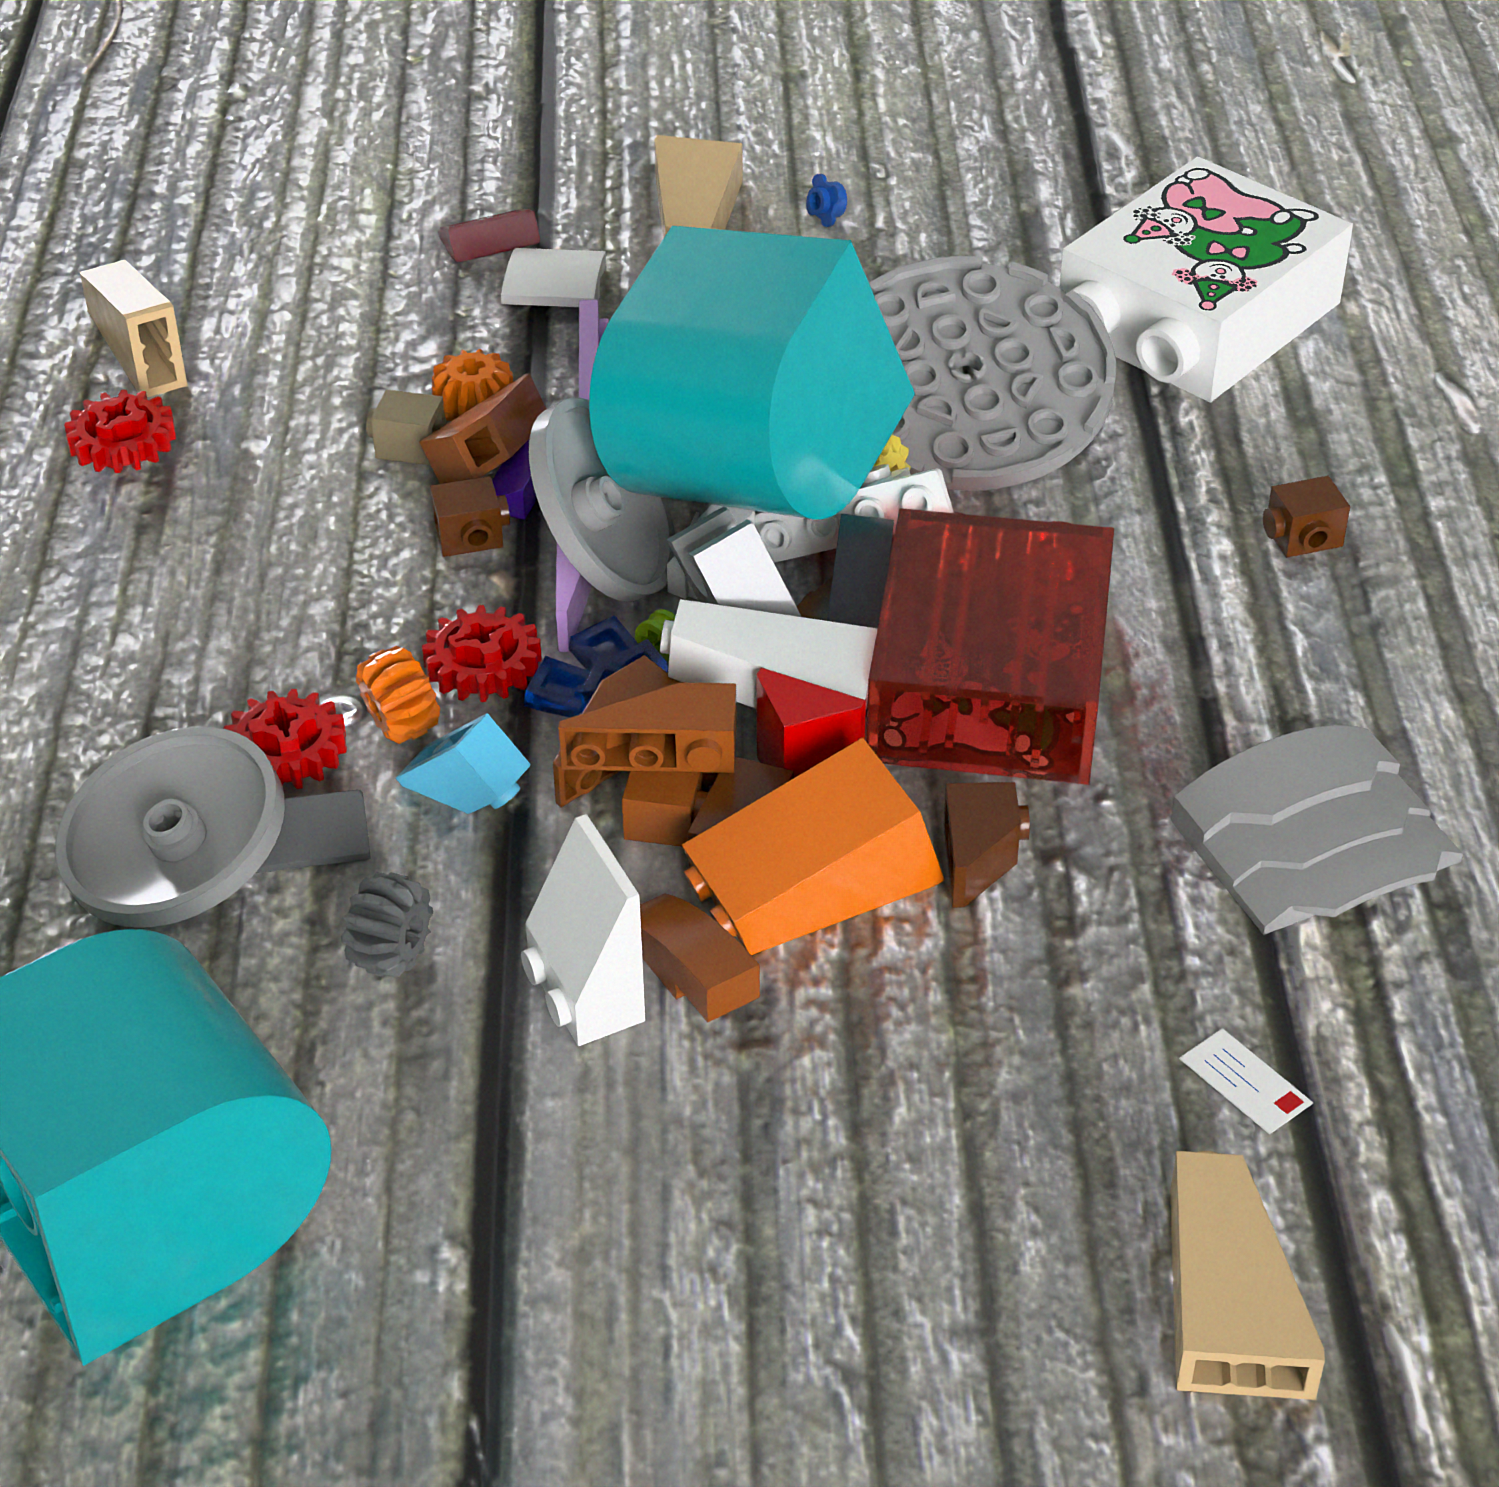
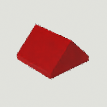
(803, 721)

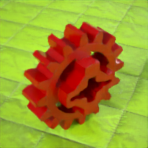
(120, 431)
(482, 653)
(294, 734)

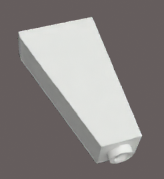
(733, 643)

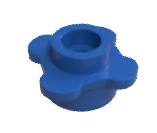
(826, 200)

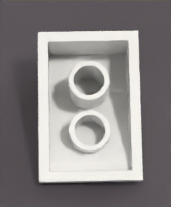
(587, 939)

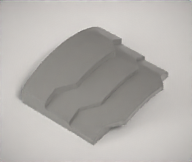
(1311, 825)

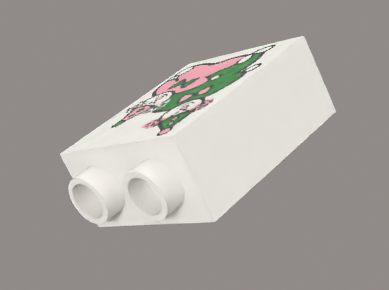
(1208, 275)

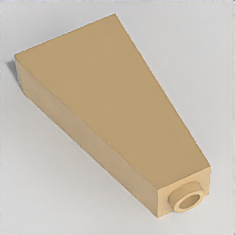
(697, 181)
(136, 326)
(1233, 1291)

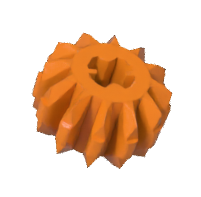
(469, 380)
(398, 694)

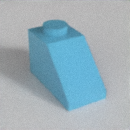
(468, 767)

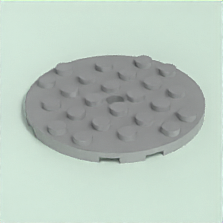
(1038, 361)

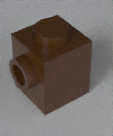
(468, 516)
(1306, 516)

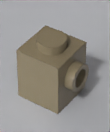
(402, 422)

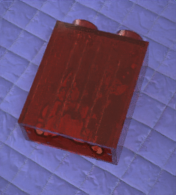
(990, 646)

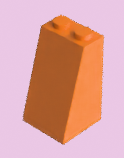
(814, 852)

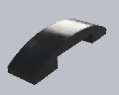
(860, 570)

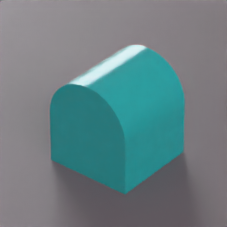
(747, 375)
(142, 1137)

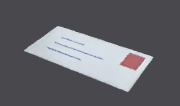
(1246, 1081)

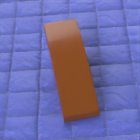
(697, 957)

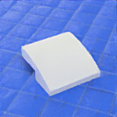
(552, 277)

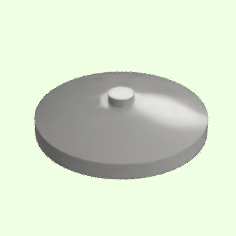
(601, 528)
(170, 827)

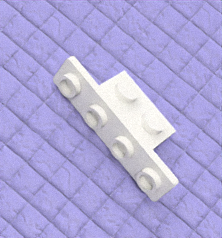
(878, 498)

